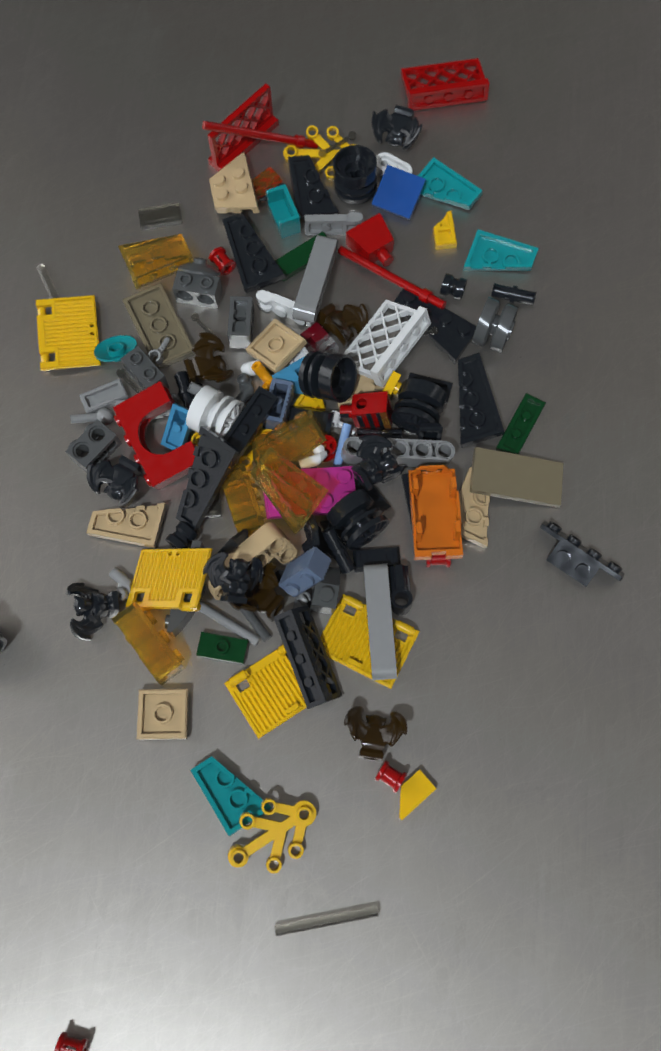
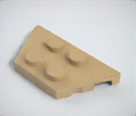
(234, 188)

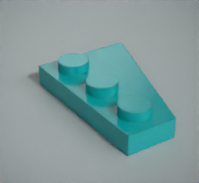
(448, 186)
(499, 253)
(227, 795)

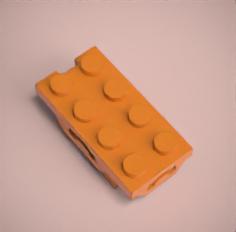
(435, 512)

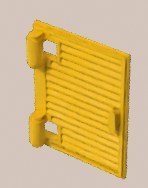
(67, 332)
(168, 576)
(348, 639)
(272, 692)

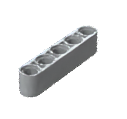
(315, 279)
(408, 449)
(380, 622)

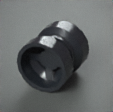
(448, 284)
(182, 536)

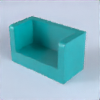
(283, 211)

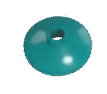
(114, 348)

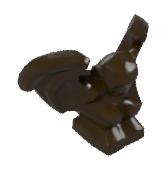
(339, 321)
(204, 364)
(264, 596)
(374, 732)

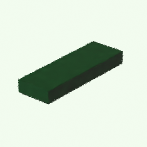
(296, 259)
(521, 425)

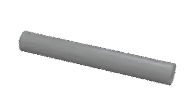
(230, 624)

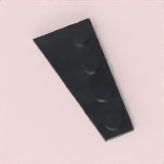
(477, 405)

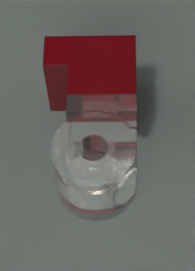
(319, 339)

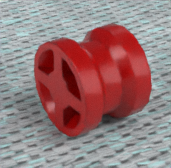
(331, 446)

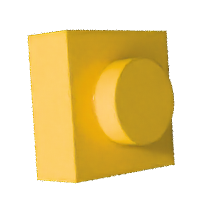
(393, 384)

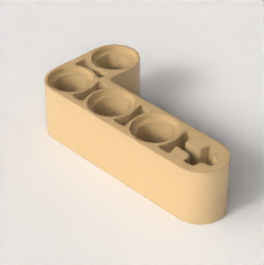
(264, 544)

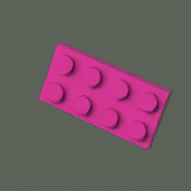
(336, 479)

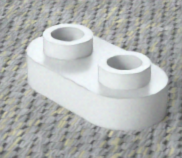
(385, 159)

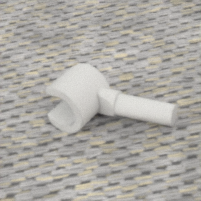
(337, 423)

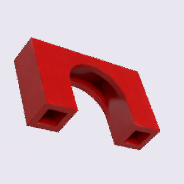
(134, 417)

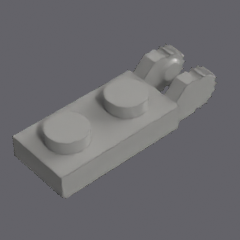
(331, 223)

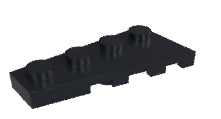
(252, 258)
(453, 331)
(209, 470)

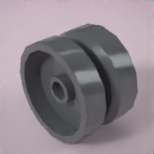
(496, 325)

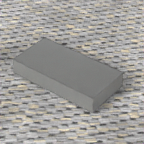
(103, 396)

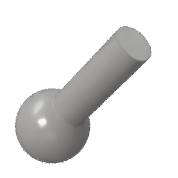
(104, 415)

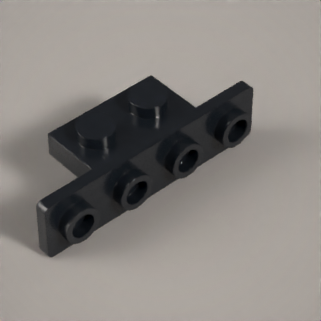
(576, 559)

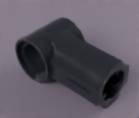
(399, 588)

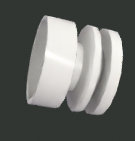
(213, 411)

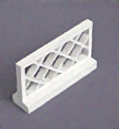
(397, 346)

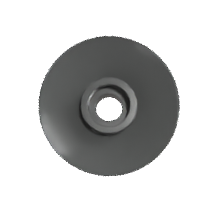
(199, 267)

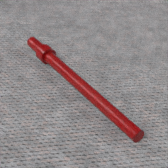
(298, 140)
(424, 294)

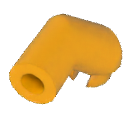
(263, 374)

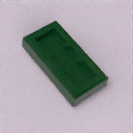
(222, 648)

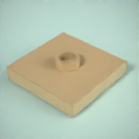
(276, 346)
(162, 714)

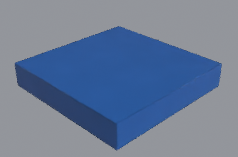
(398, 192)

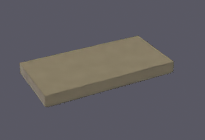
(156, 319)
(516, 477)

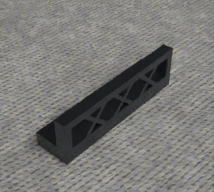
(251, 420)
(304, 656)

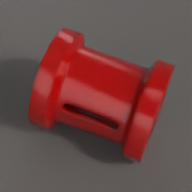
(222, 256)
(438, 560)
(391, 776)
(65, 1040)

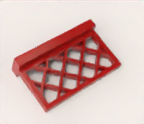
(445, 93)
(224, 152)

